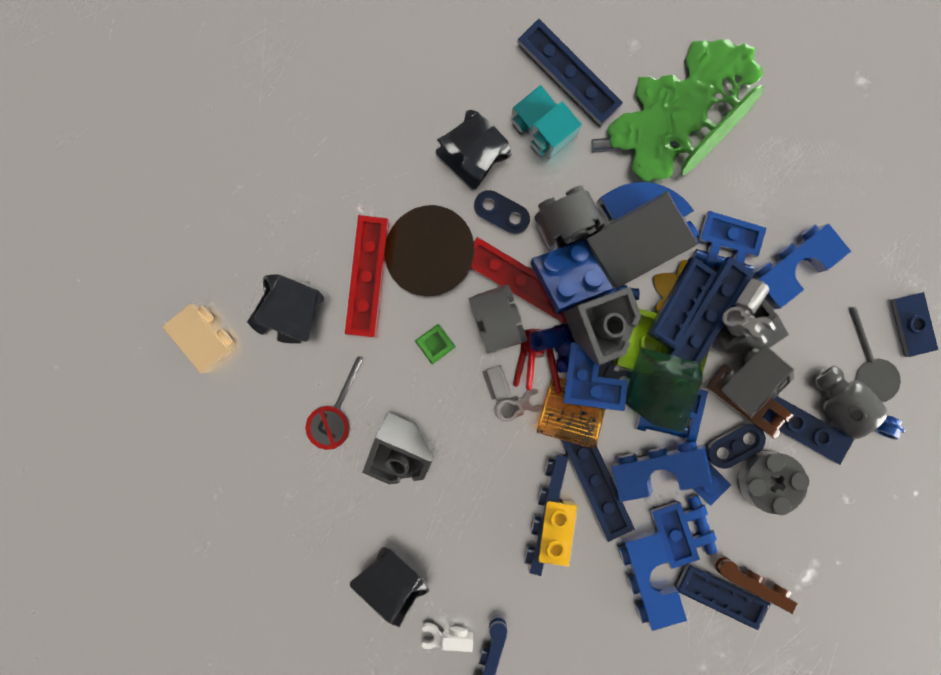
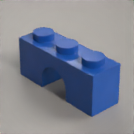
(819, 247)
(687, 463)
(658, 605)

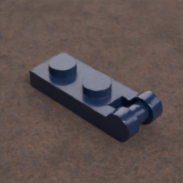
(491, 655)

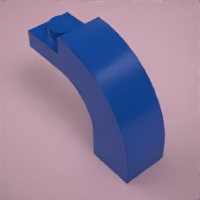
(632, 195)

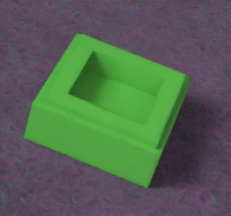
(435, 344)

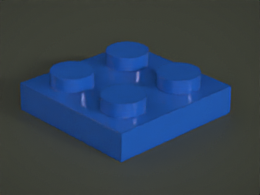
(571, 276)

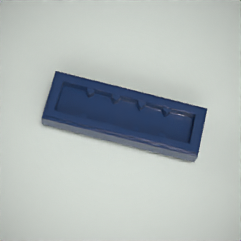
(682, 303)
(813, 433)
(722, 596)

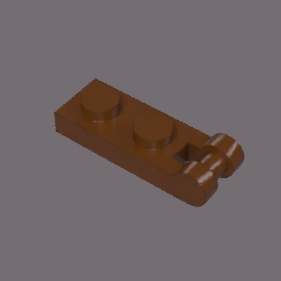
(770, 428)
(754, 583)

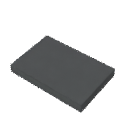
(642, 239)

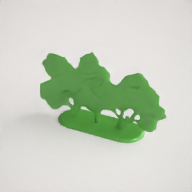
(681, 107)

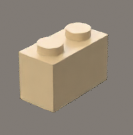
(199, 337)

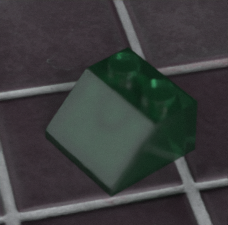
(664, 388)

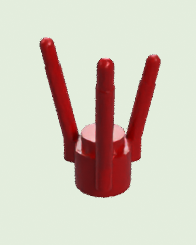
(527, 351)

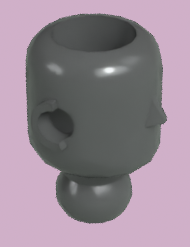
(851, 404)

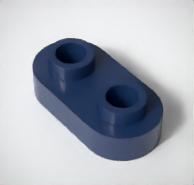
(501, 212)
(735, 447)

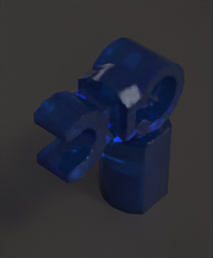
(555, 337)

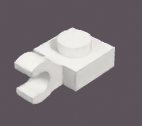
(452, 640)

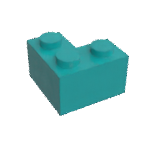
(545, 122)

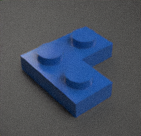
(587, 389)

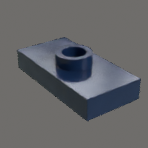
(914, 324)

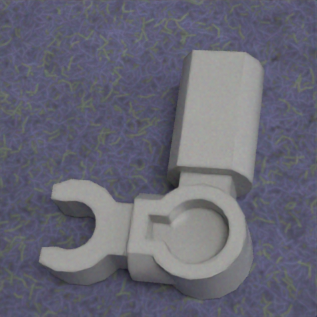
(740, 319)
(507, 408)

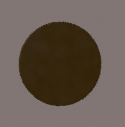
(429, 250)

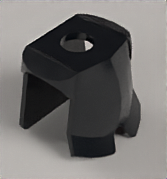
(473, 148)
(286, 309)
(389, 586)

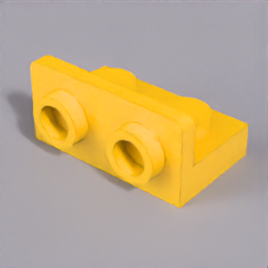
(557, 532)

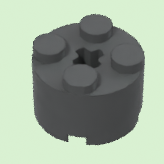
(568, 218)
(497, 319)
(788, 474)

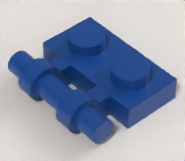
(730, 234)
(676, 535)

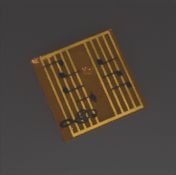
(569, 421)

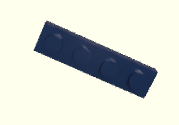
(569, 72)
(708, 319)
(555, 469)
(599, 490)

